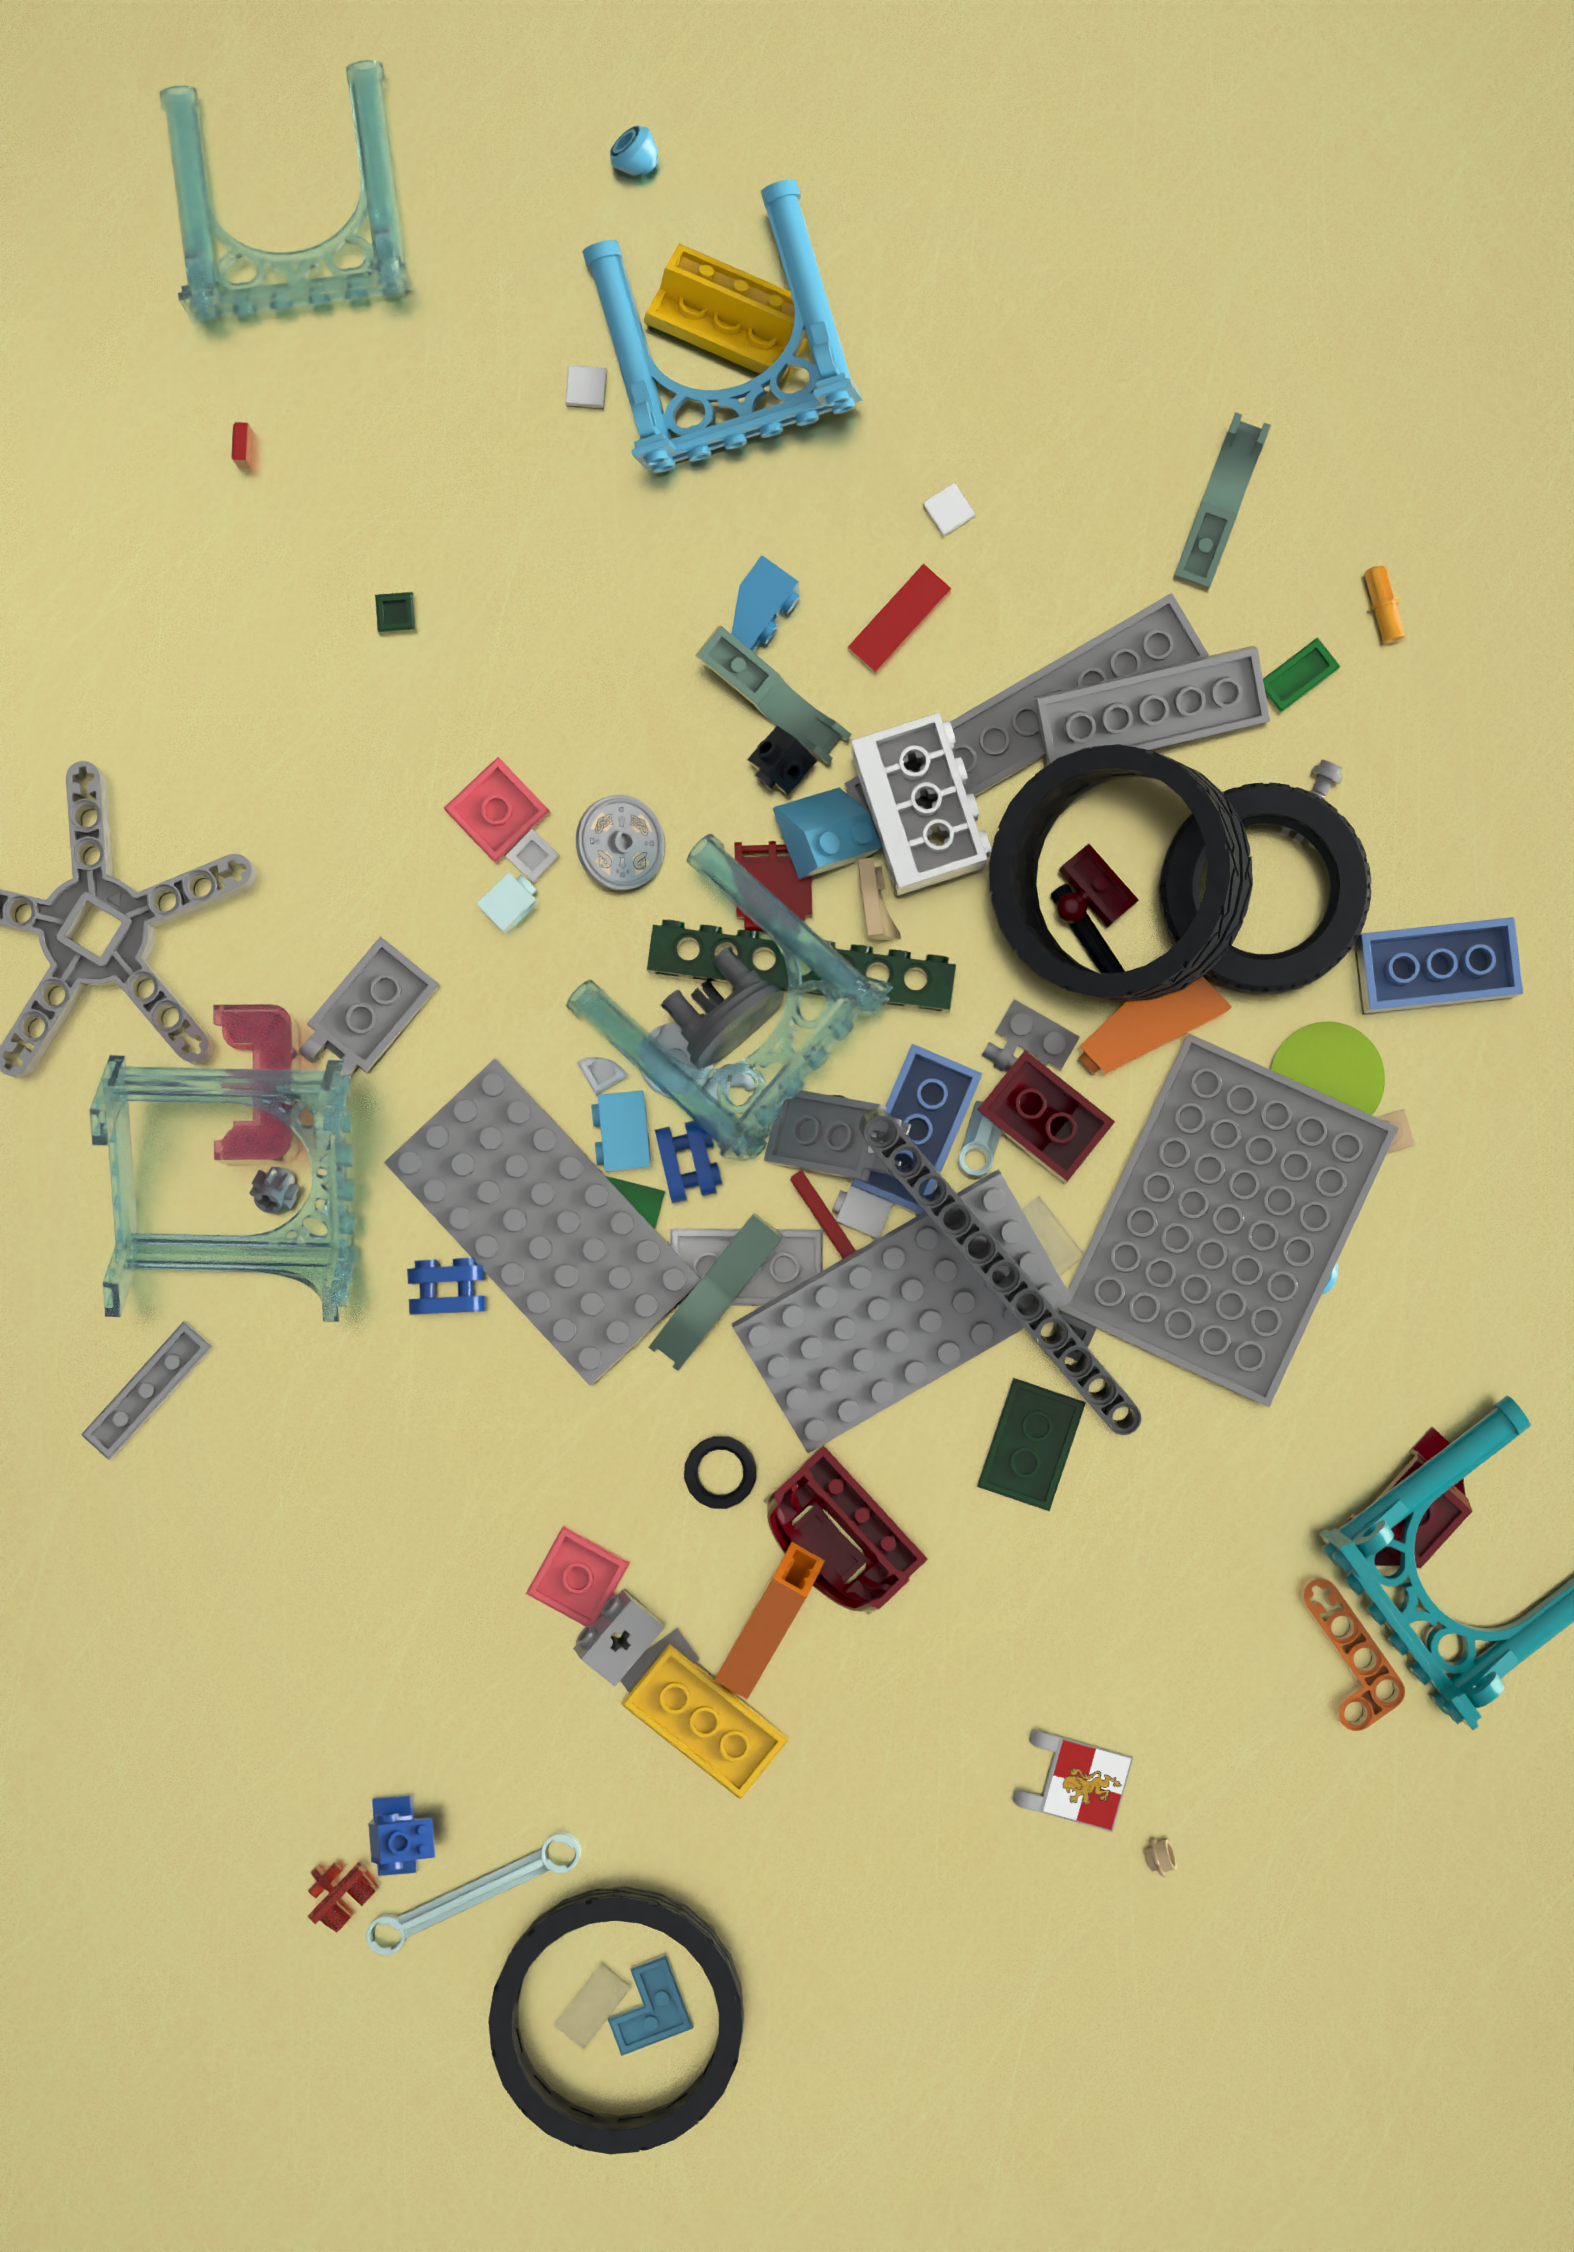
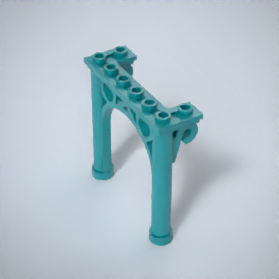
(1358, 1541)

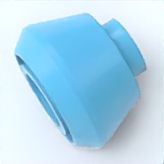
(635, 151)

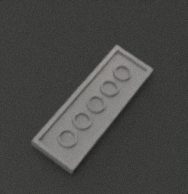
(1156, 705)

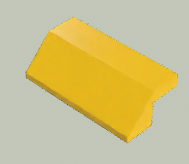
(722, 310)

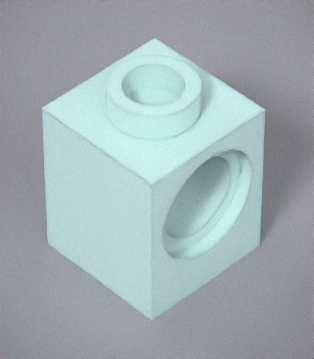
(509, 901)

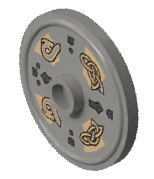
(620, 842)

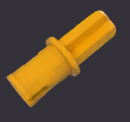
(1384, 604)

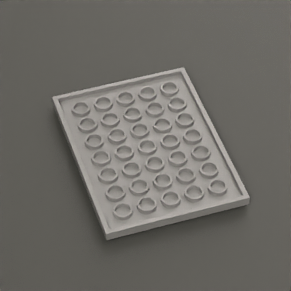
(1229, 1219)

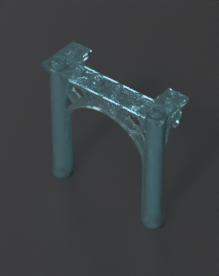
(384, 261)
(859, 994)

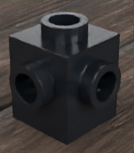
(781, 761)

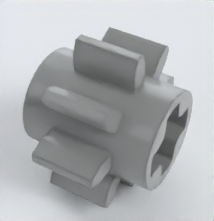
(274, 1190)

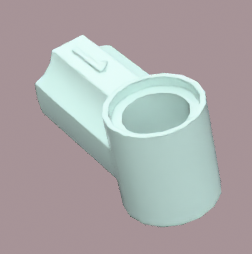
(980, 1137)

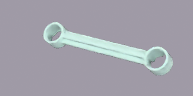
(473, 1893)

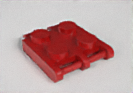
(778, 876)

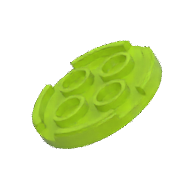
(1334, 1062)

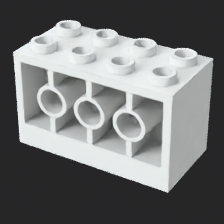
(893, 800)

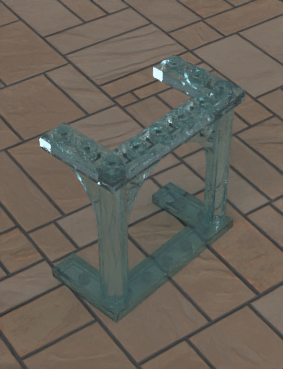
(317, 1261)

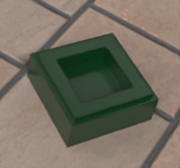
(395, 613)

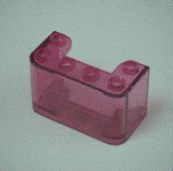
(275, 1046)

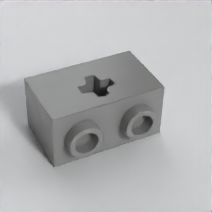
(614, 1656)

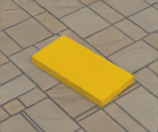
(704, 1721)

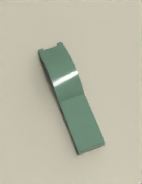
(1221, 501)
(770, 693)
(716, 1290)

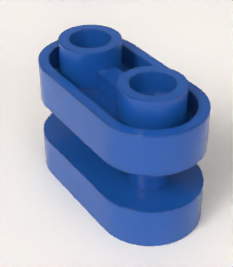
(706, 1174)
(428, 1273)

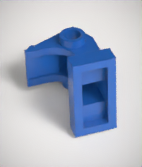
(397, 1837)

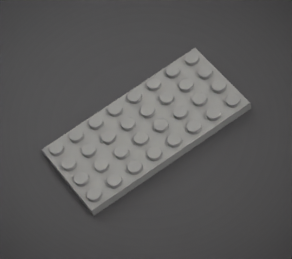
(543, 1222)
(892, 1317)

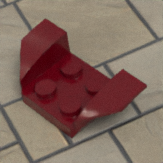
(1439, 1519)

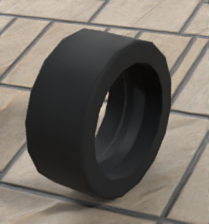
(691, 1472)

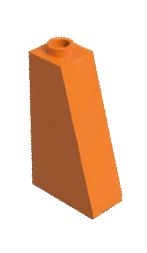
(1150, 1024)
(769, 1620)

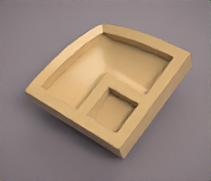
(878, 921)

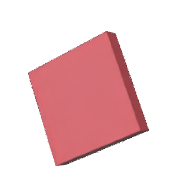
(496, 810)
(577, 1577)

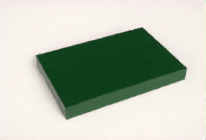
(1031, 1444)

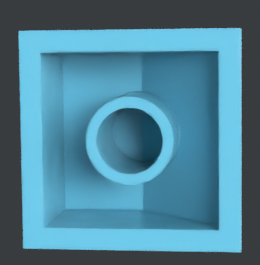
(826, 831)

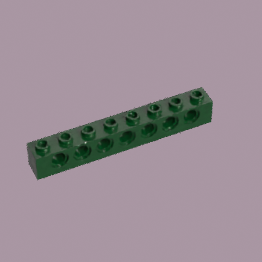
(667, 938)

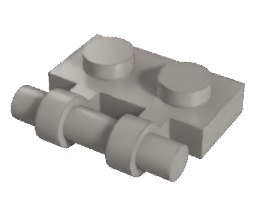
(1032, 1033)

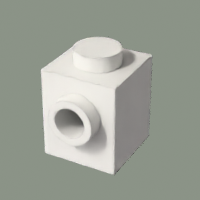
(862, 1211)

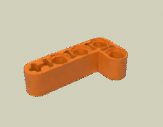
(1346, 1647)

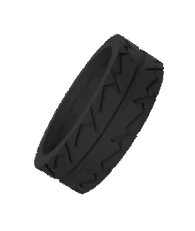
(1021, 840)
(574, 2123)

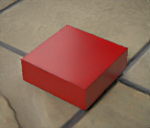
(242, 445)

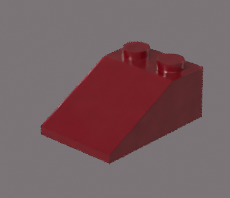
(1045, 1116)

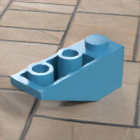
(761, 600)

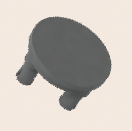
(727, 1020)

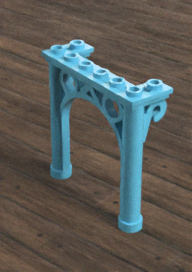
(829, 381)

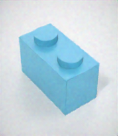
(623, 1131)

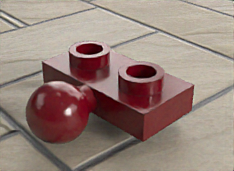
(1095, 886)

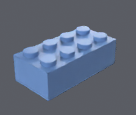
(1439, 965)
(933, 1099)

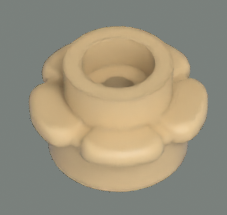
(1161, 1857)

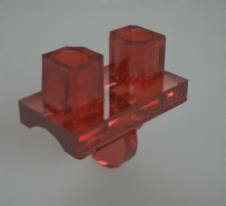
(329, 1910)

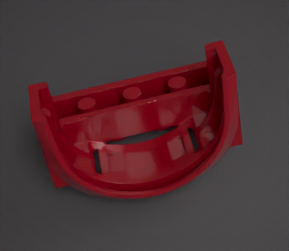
(886, 1548)

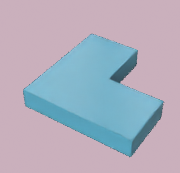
(662, 2009)

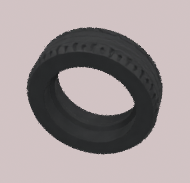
(1347, 874)

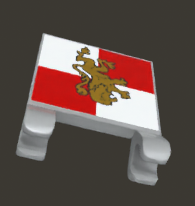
(1081, 1784)

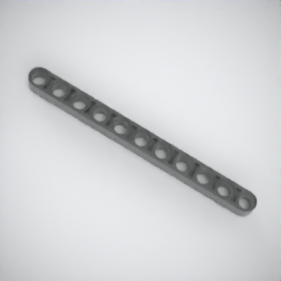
(1014, 1285)

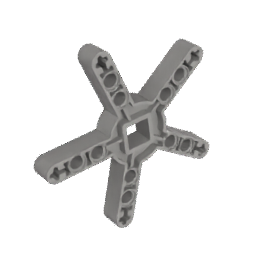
(127, 953)

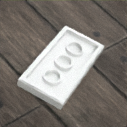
(790, 1264)

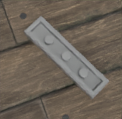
(147, 1390)

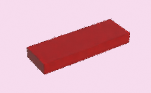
(899, 618)
(822, 1214)

